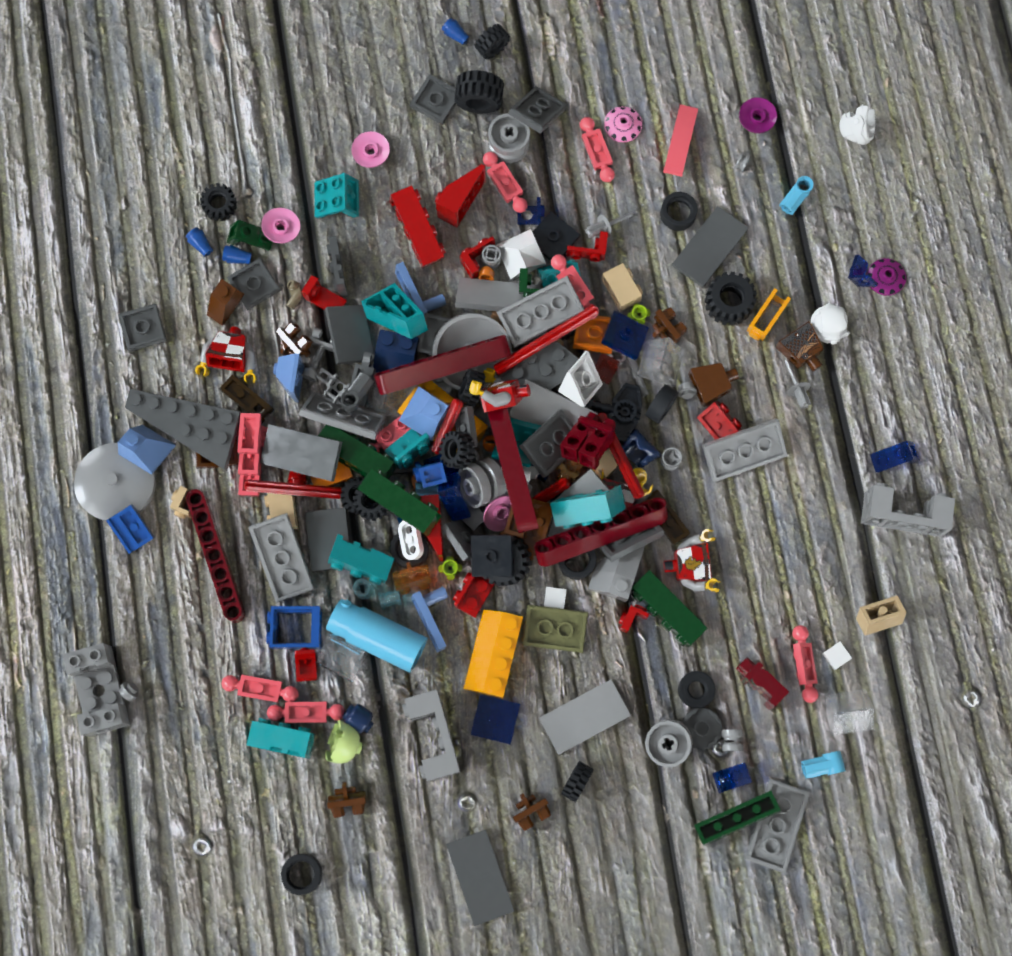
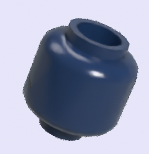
(358, 718)

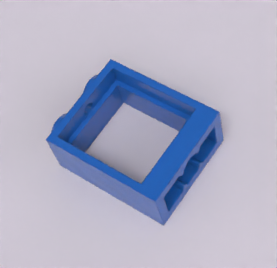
(316, 626)

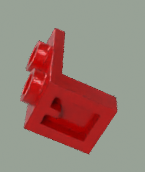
(467, 255)
(594, 255)
(321, 296)

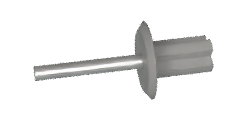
(604, 225)
(798, 389)

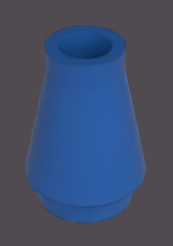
(455, 31)
(199, 241)
(236, 255)

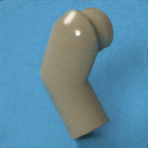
(296, 294)

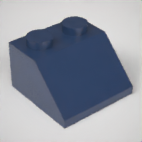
(394, 350)

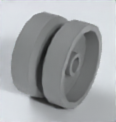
(508, 138)
(482, 482)
(662, 753)

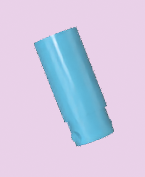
(377, 635)

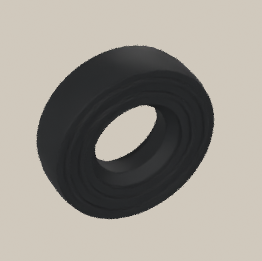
(687, 698)

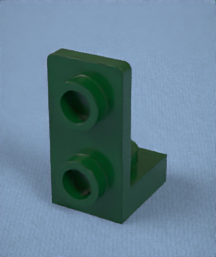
(249, 234)
(524, 280)

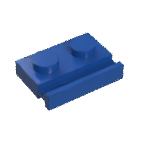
(130, 529)

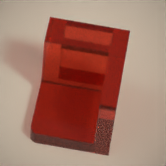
(606, 368)

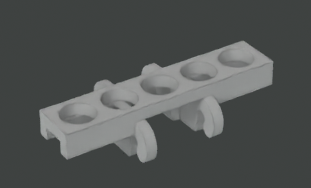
(329, 383)

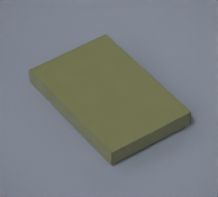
(555, 628)

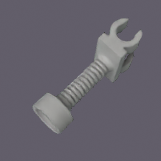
(311, 372)

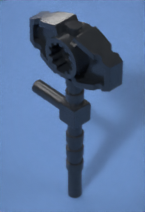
(624, 409)

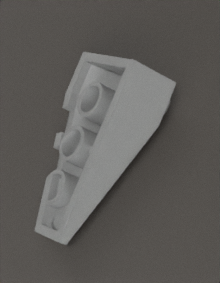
(616, 577)

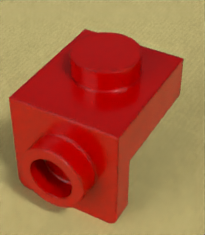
(627, 619)
(305, 665)

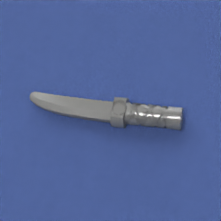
(639, 380)

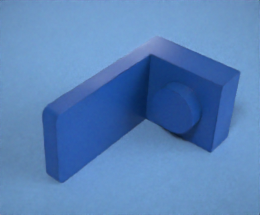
(429, 474)

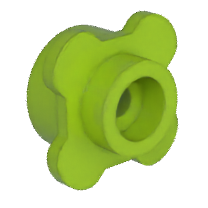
(637, 308)
(450, 563)

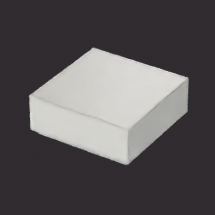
(555, 597)
(837, 655)

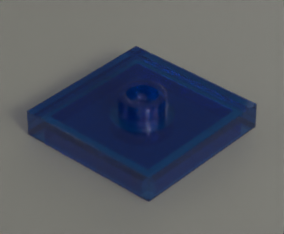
(625, 335)
(495, 719)

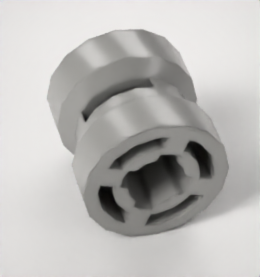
(491, 260)
(673, 455)
(732, 735)

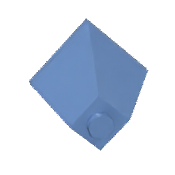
(289, 374)
(425, 413)
(144, 448)

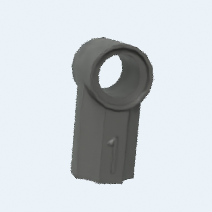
(357, 390)

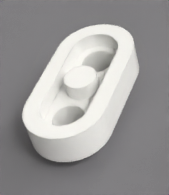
(410, 541)

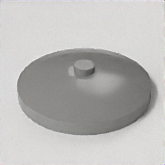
(463, 331)
(110, 483)

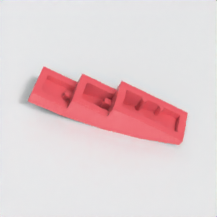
(680, 140)
(249, 451)

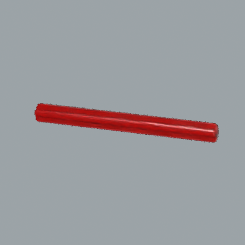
(546, 339)

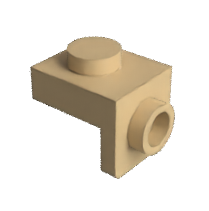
(179, 502)

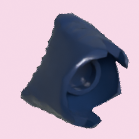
(639, 449)

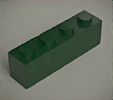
(358, 455)
(399, 502)
(668, 609)
(737, 818)

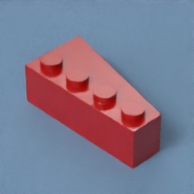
(417, 226)

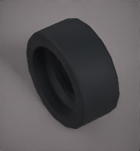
(683, 198)
(662, 404)
(401, 562)
(581, 574)
(285, 877)

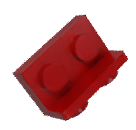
(718, 421)
(472, 595)

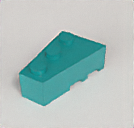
(395, 311)
(588, 507)
(360, 560)
(281, 738)

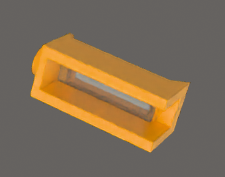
(767, 316)

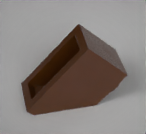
(223, 302)

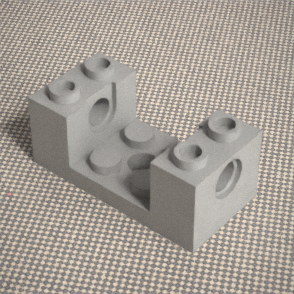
(934, 521)
(92, 668)
(424, 706)

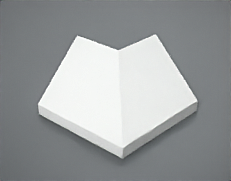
(521, 252)
(581, 381)

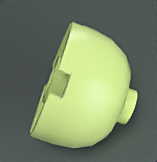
(343, 743)

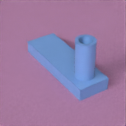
(411, 291)
(421, 604)

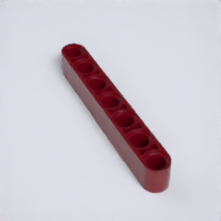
(442, 364)
(513, 470)
(592, 536)
(209, 548)

